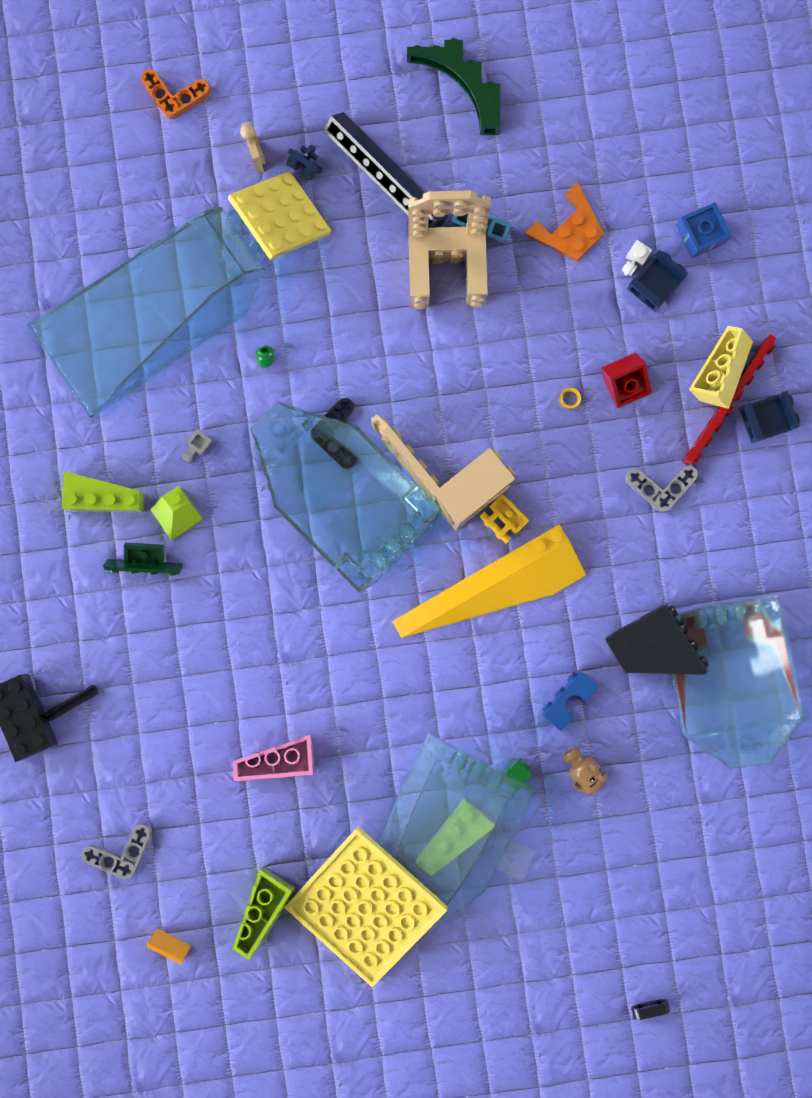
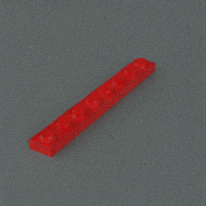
(715, 422)

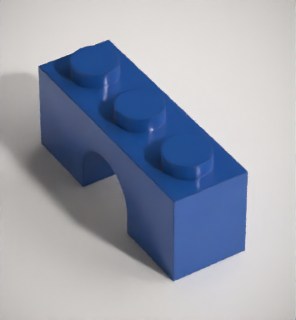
(556, 710)

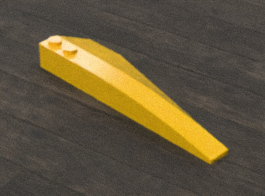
(519, 577)

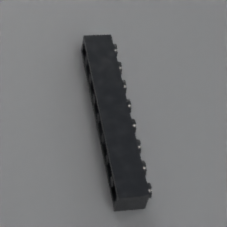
(376, 163)

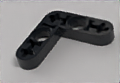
(346, 414)

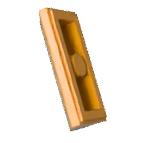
(168, 946)

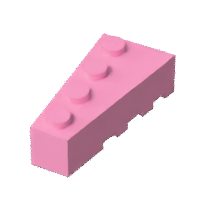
(282, 761)

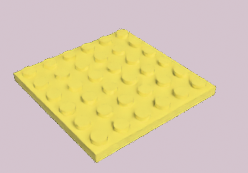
(366, 907)

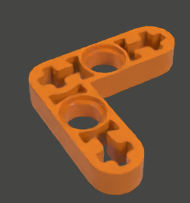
(175, 100)

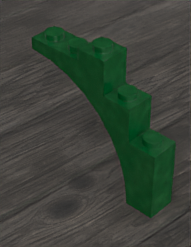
(468, 75)

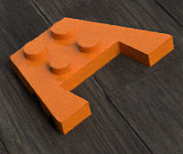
(576, 233)

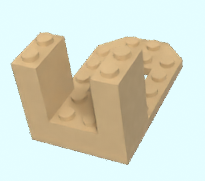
(448, 243)
(465, 492)

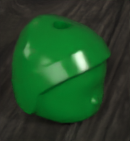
(265, 356)

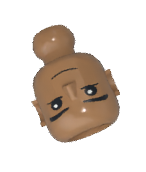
(585, 772)

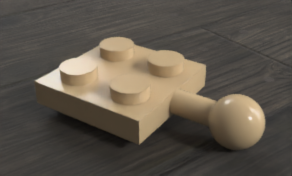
(249, 133)

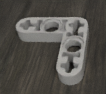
(659, 494)
(126, 858)

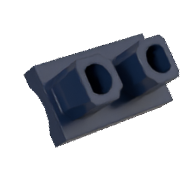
(310, 167)

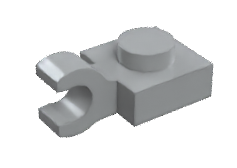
(198, 444)

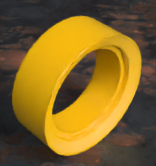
(576, 392)

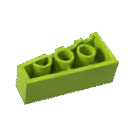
(93, 495)
(265, 905)

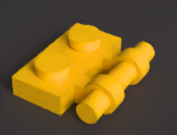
(508, 514)

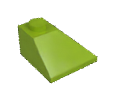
(176, 513)

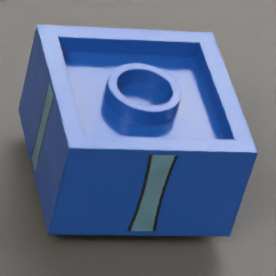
(703, 230)

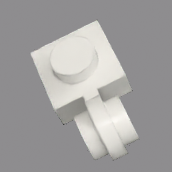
(637, 255)

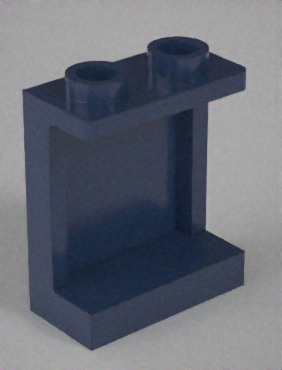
(657, 280)
(769, 417)

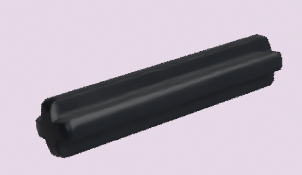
(71, 703)

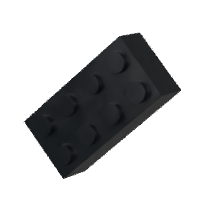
(24, 719)

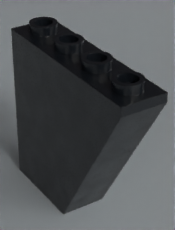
(657, 645)

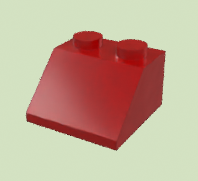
(627, 379)

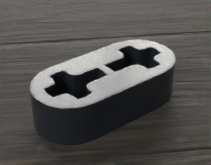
(650, 1009)

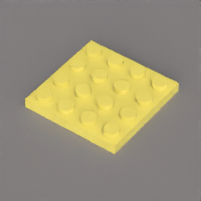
(279, 215)

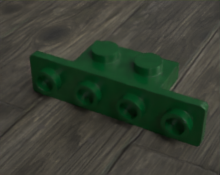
(143, 558)

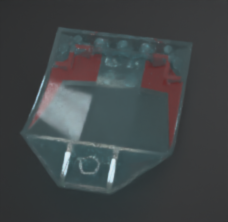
(751, 692)

